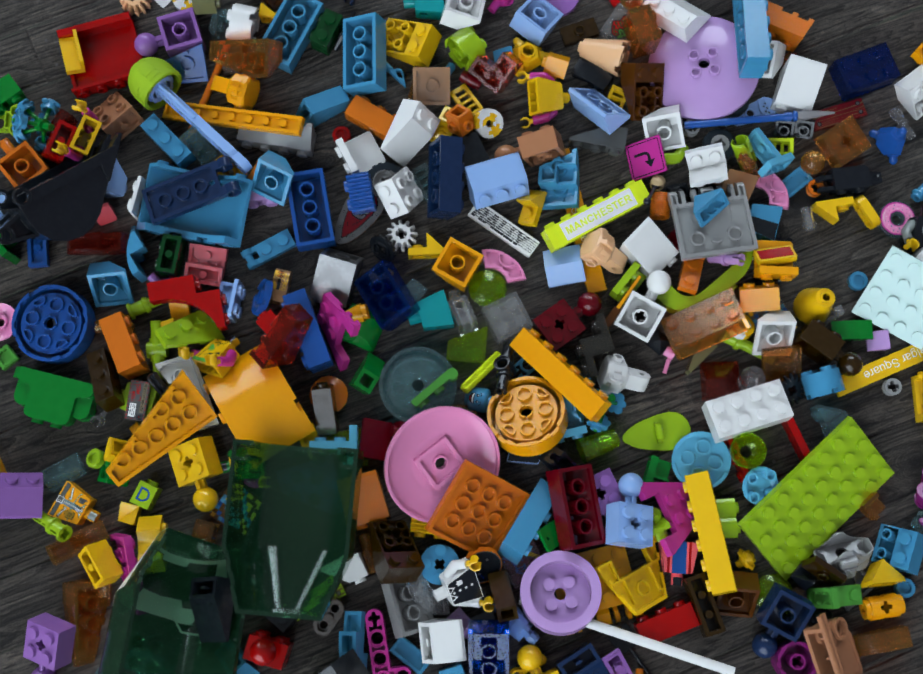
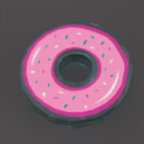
(892, 208)

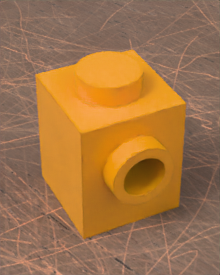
(555, 65)

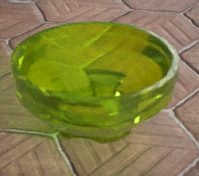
(757, 448)

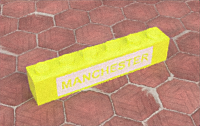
(595, 216)

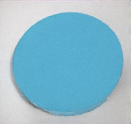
(699, 453)

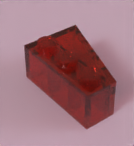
(284, 338)

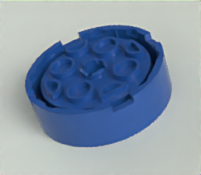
(63, 341)

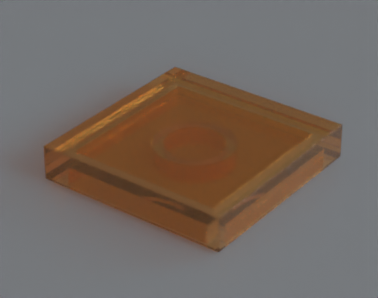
(781, 361)

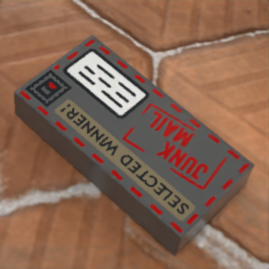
(138, 400)

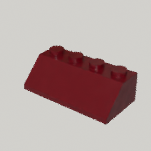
(575, 507)

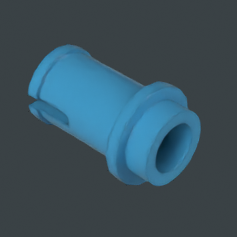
(917, 194)

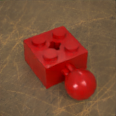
(268, 650)

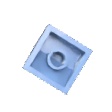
(536, 20)

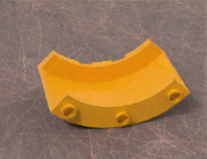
(258, 403)

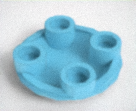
(758, 483)

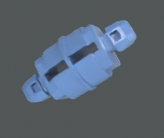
(522, 628)

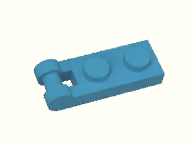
(268, 249)

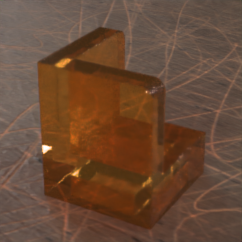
(872, 506)

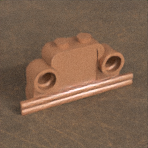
(832, 647)

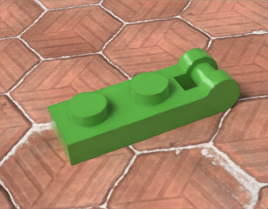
(436, 388)

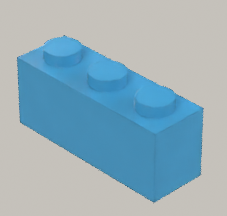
(168, 141)

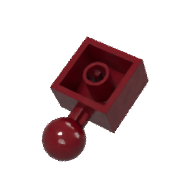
(561, 313)

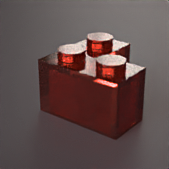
(496, 74)

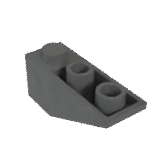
(600, 141)

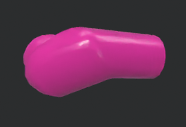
(495, 4)

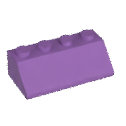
(21, 495)

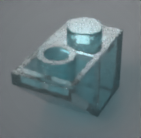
(827, 417)

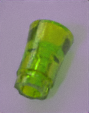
(597, 444)

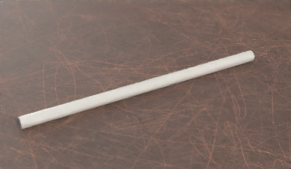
(660, 647)

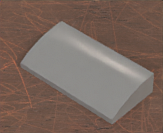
(403, 610)

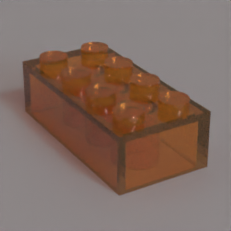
(705, 324)

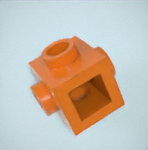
(459, 120)

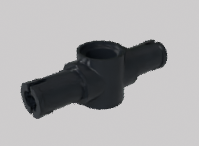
(504, 368)

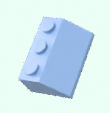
(496, 180)

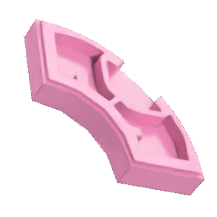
(775, 190)
(504, 264)

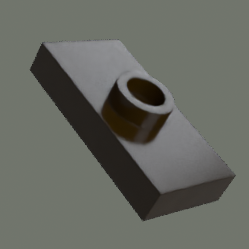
(579, 31)
(824, 571)

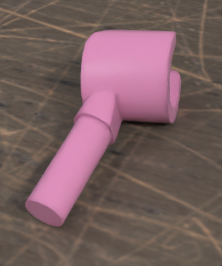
(670, 355)

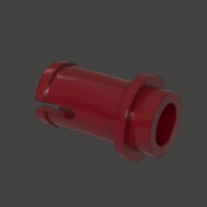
(470, 80)

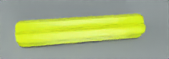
(479, 374)

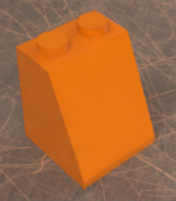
(371, 500)

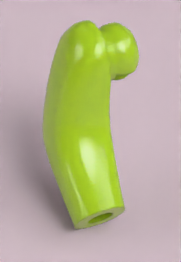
(675, 157)

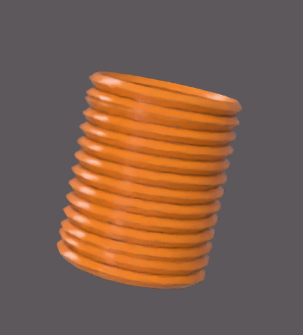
(659, 206)

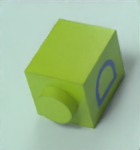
(146, 494)

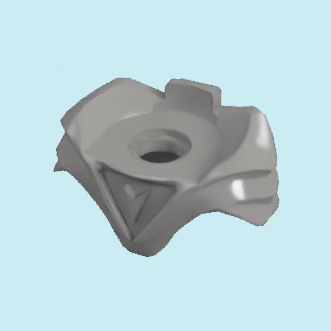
(854, 558)

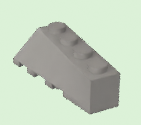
(284, 144)

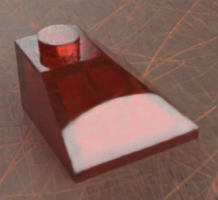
(718, 379)

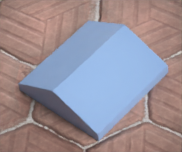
(564, 266)

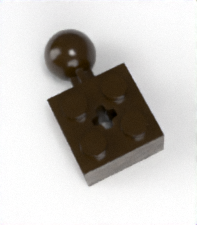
(825, 345)

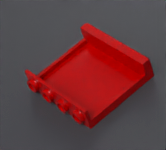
(106, 53)

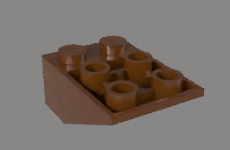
(638, 93)

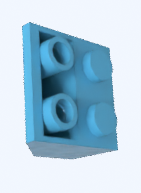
(899, 548)

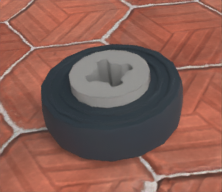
(717, 136)

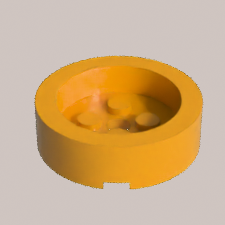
(540, 428)

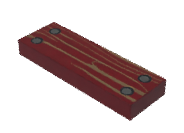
(855, 108)

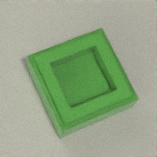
(8, 357)

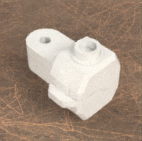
(616, 375)

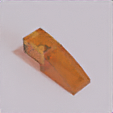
(63, 551)
(883, 640)

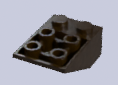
(394, 552)

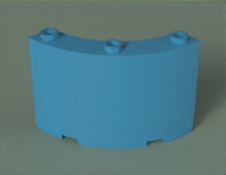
(214, 223)

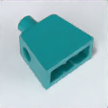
(426, 8)
(433, 313)

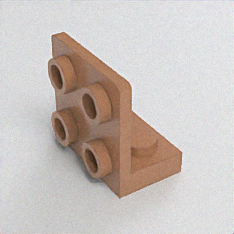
(117, 116)

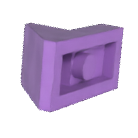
(616, 663)

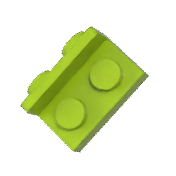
(626, 281)

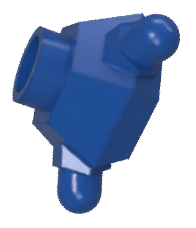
(890, 141)

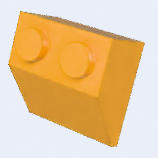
(457, 264)

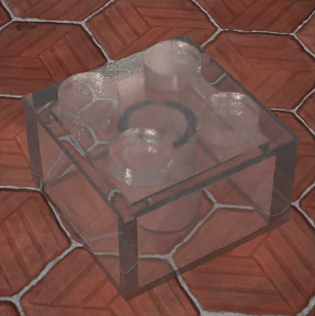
(506, 317)

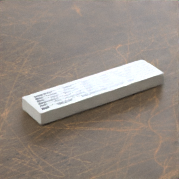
(505, 230)

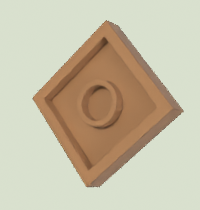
(431, 85)

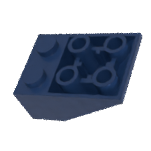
(582, 661)

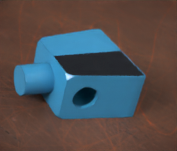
(765, 220)

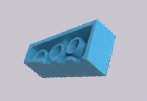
(527, 524)

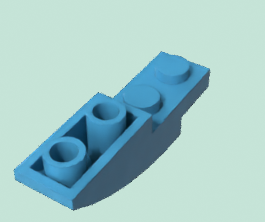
(353, 635)

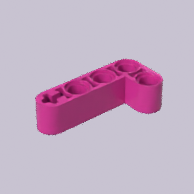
(374, 648)

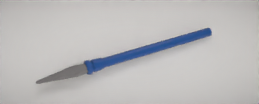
(785, 116)

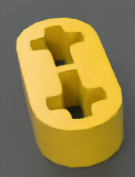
(866, 212)

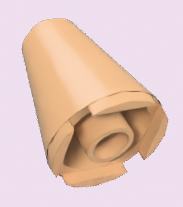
(605, 53)

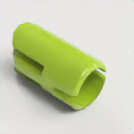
(743, 146)

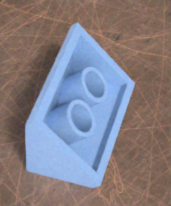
(598, 108)

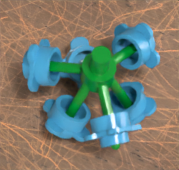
(41, 123)

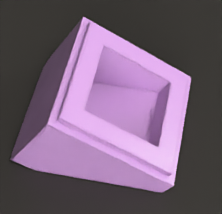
(880, 341)

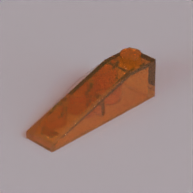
(248, 56)
(85, 609)

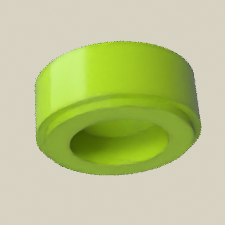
(95, 458)

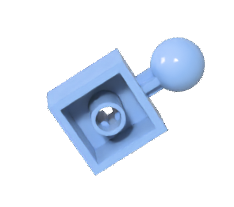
(629, 522)

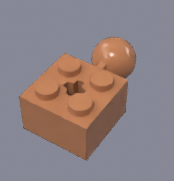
(536, 146)

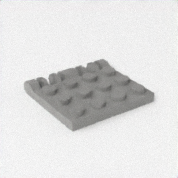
(725, 234)

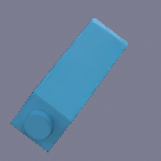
(323, 105)

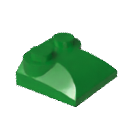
(368, 334)

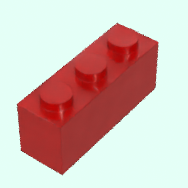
(667, 622)

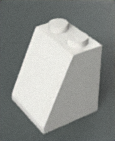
(798, 84)
(649, 248)

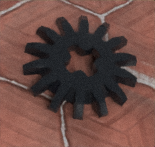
(789, 382)

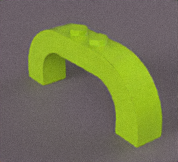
(676, 302)

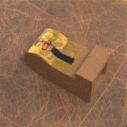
(281, 285)

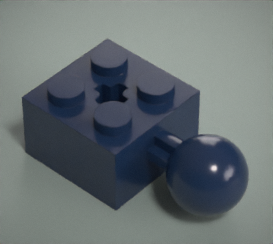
(773, 616)

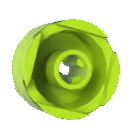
(465, 47)

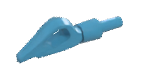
(393, 72)

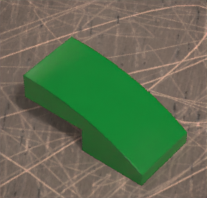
(854, 329)

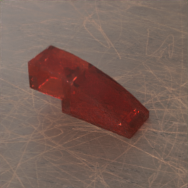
(99, 244)

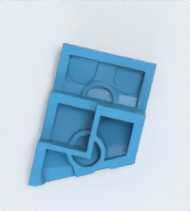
(560, 182)
(135, 255)

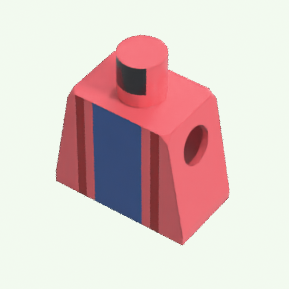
(680, 563)

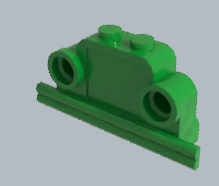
(53, 398)

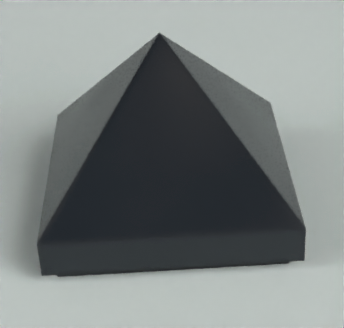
(658, 342)

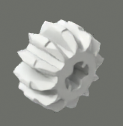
(408, 234)

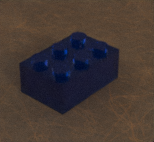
(864, 71)
(386, 295)
(488, 647)

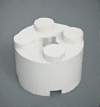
(242, 22)

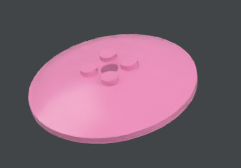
(427, 436)

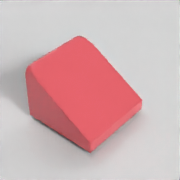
(107, 215)

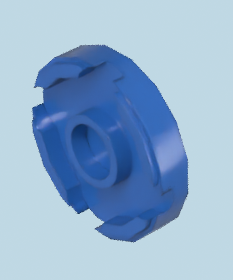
(262, 298)

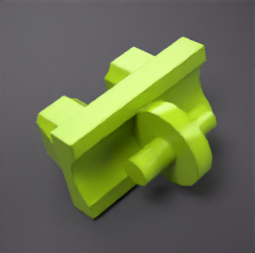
(660, 525)

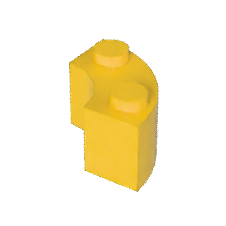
(147, 529)

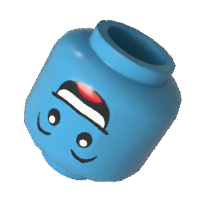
(478, 399)

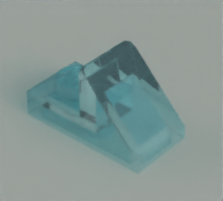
(198, 145)

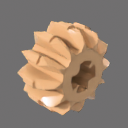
(135, 6)

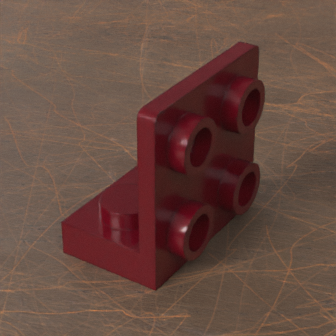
(376, 437)

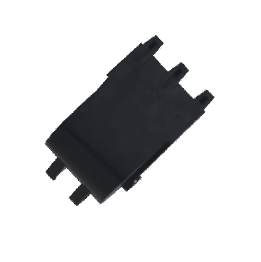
(61, 200)

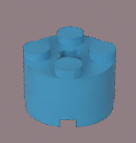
(823, 382)
(433, 553)

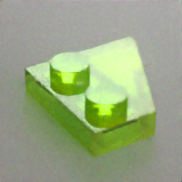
(469, 347)

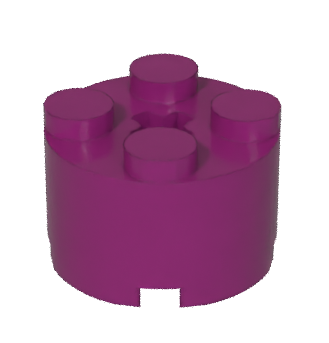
(786, 651)

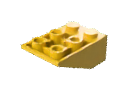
(411, 41)

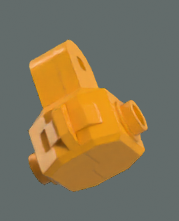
(239, 89)

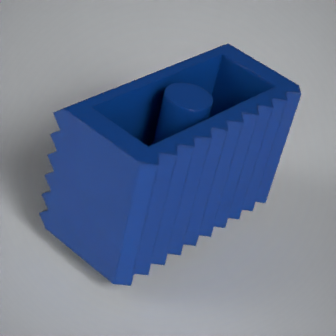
(360, 193)

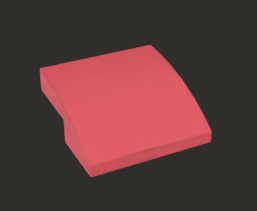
(206, 263)

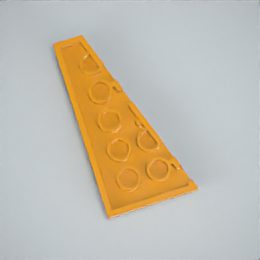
(170, 422)

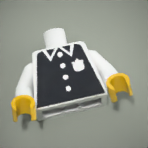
(462, 585)

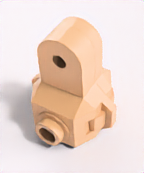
(600, 249)

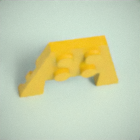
(639, 588)

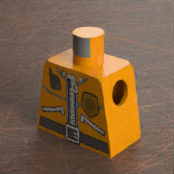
(74, 505)

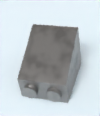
(336, 274)

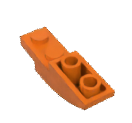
(690, 275)

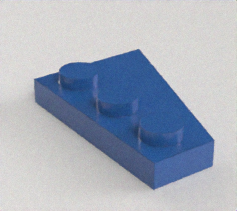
(191, 64)

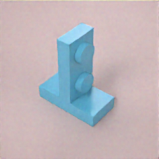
(768, 154)
(320, 442)

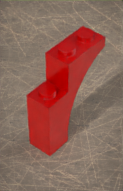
(186, 291)

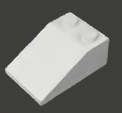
(409, 131)

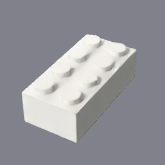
(747, 411)

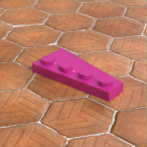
(124, 552)

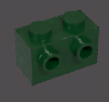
(326, 32)
(170, 256)

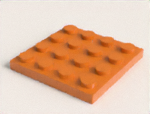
(477, 509)

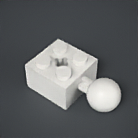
(657, 283)

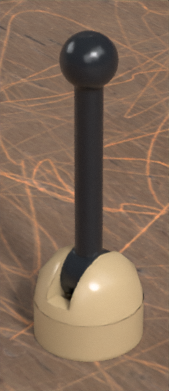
(656, 183)

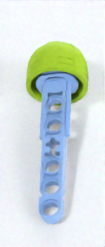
(156, 83)

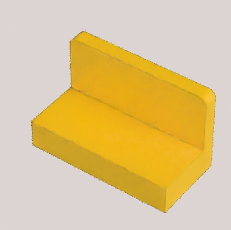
(72, 54)

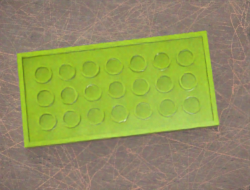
(816, 498)

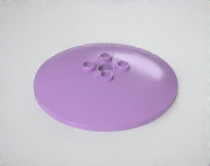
(709, 90)

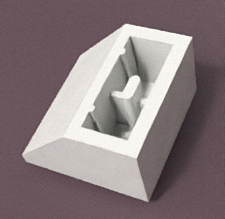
(910, 92)
(442, 641)

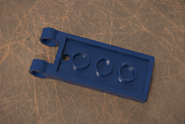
(189, 191)

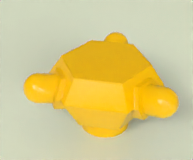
(529, 54)

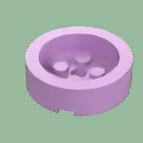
(565, 572)

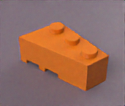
(787, 27)
(124, 345)

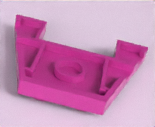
(333, 323)
(674, 507)

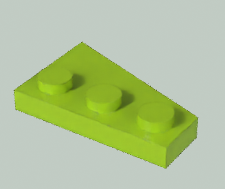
(191, 329)

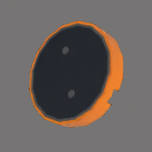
(490, 562)

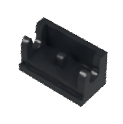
(556, 459)

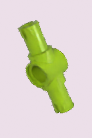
(154, 348)

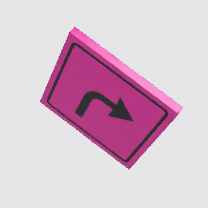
(646, 158)

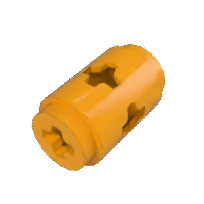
(892, 604)

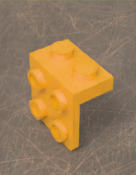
(783, 271)

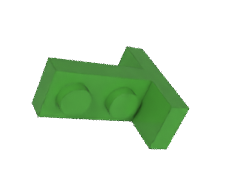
(835, 596)

